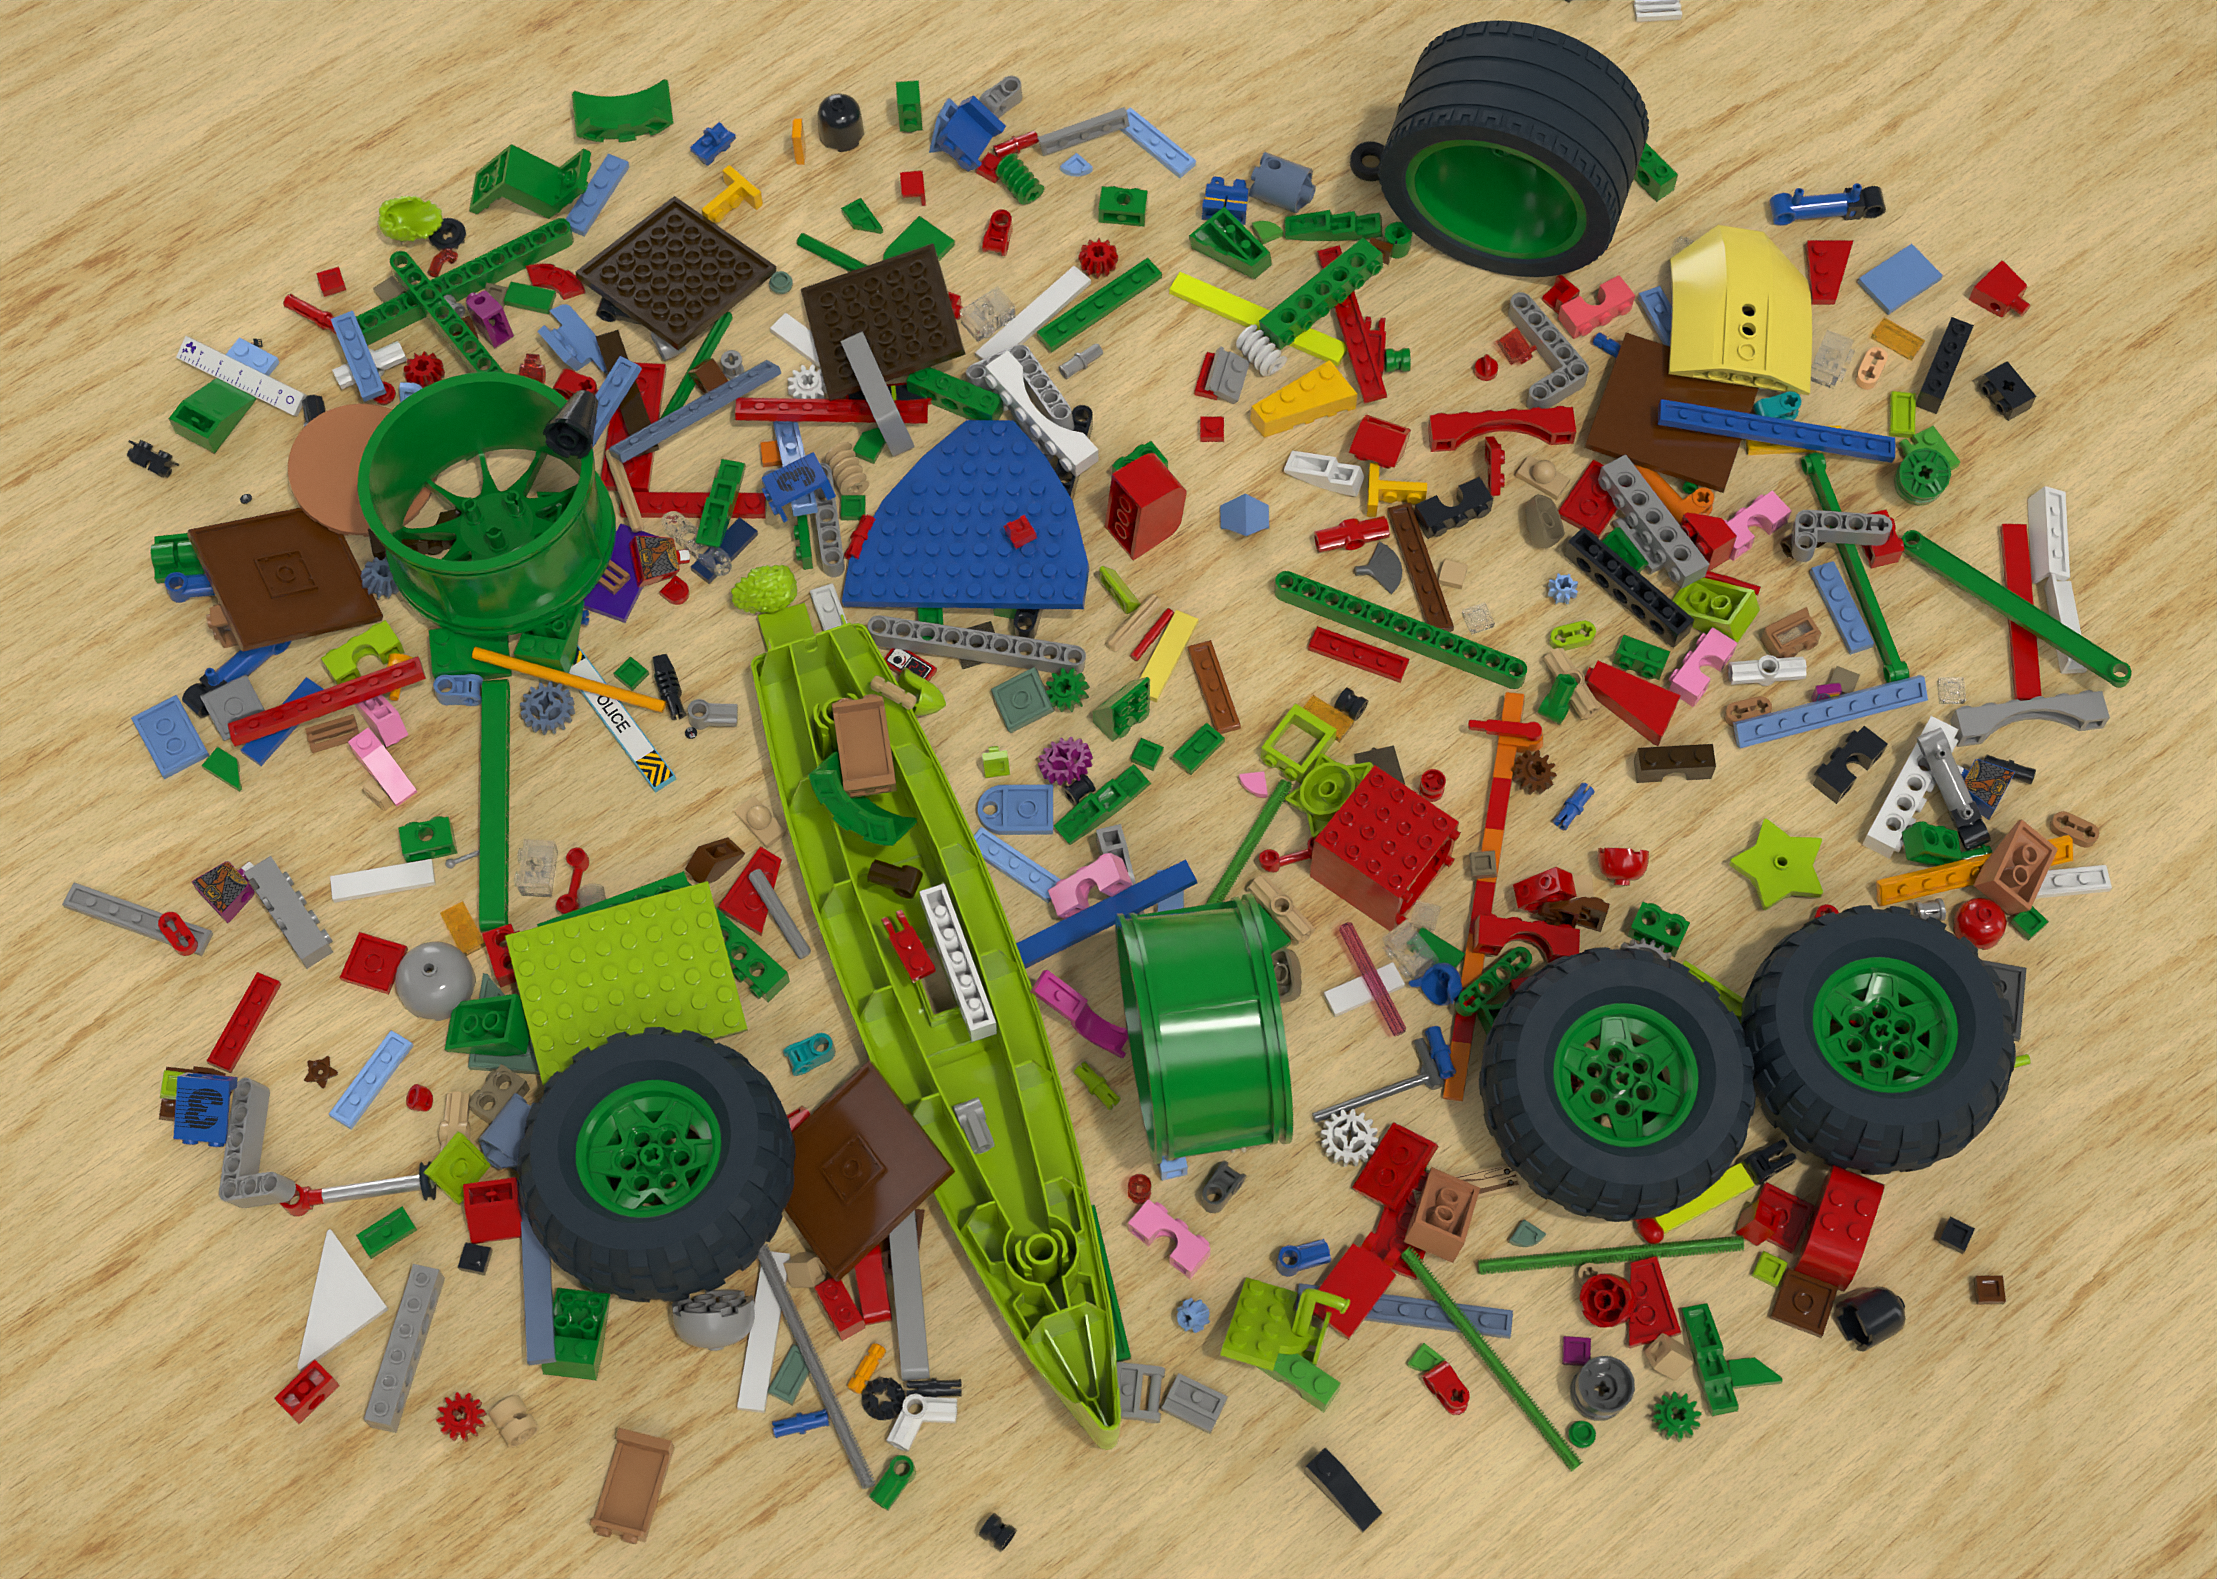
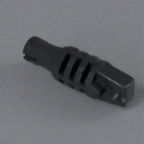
(668, 685)

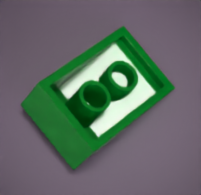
(453, 654)
(489, 1027)

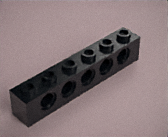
(1629, 587)

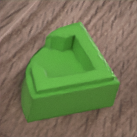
(1266, 231)
(1425, 1359)

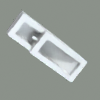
(1325, 472)

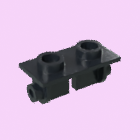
(160, 462)

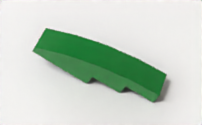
(1335, 227)
(720, 503)
(1102, 805)
(1709, 1359)

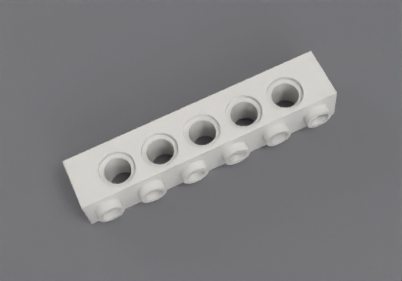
(1879, 836)
(958, 962)

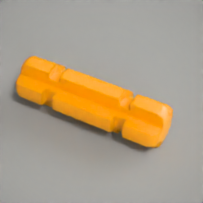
(866, 1368)

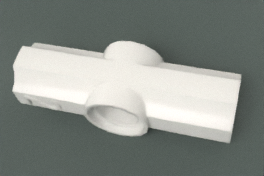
(383, 358)
(1781, 668)

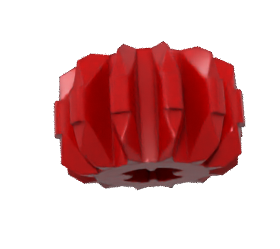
(1098, 258)
(424, 369)

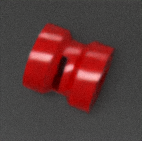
(1433, 779)

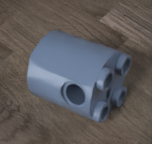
(1282, 183)
(504, 1135)

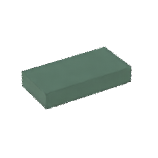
(790, 1377)

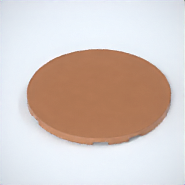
(327, 463)

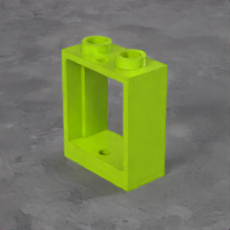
(1310, 724)

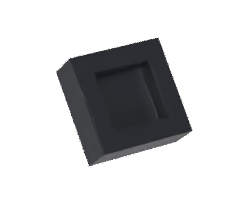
(1956, 1235)
(475, 1258)

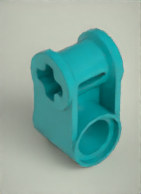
(1779, 406)
(808, 1055)

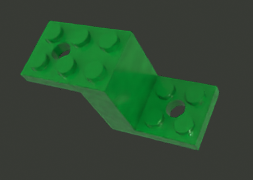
(530, 181)

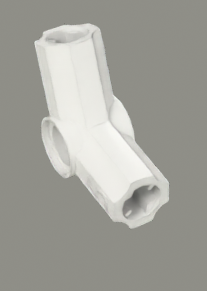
(907, 1424)

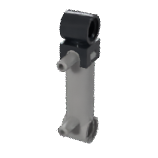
(1961, 807)

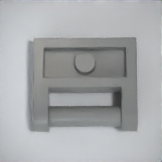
(1130, 1386)

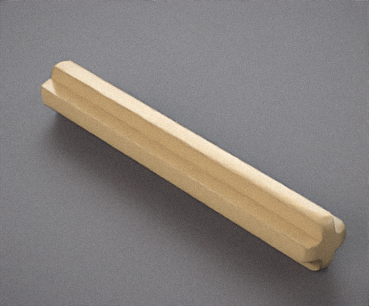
(625, 492)

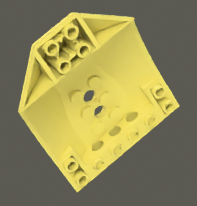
(1709, 289)

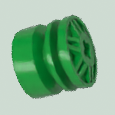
(1917, 489)

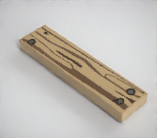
(1490, 1181)

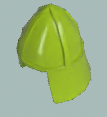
(927, 694)

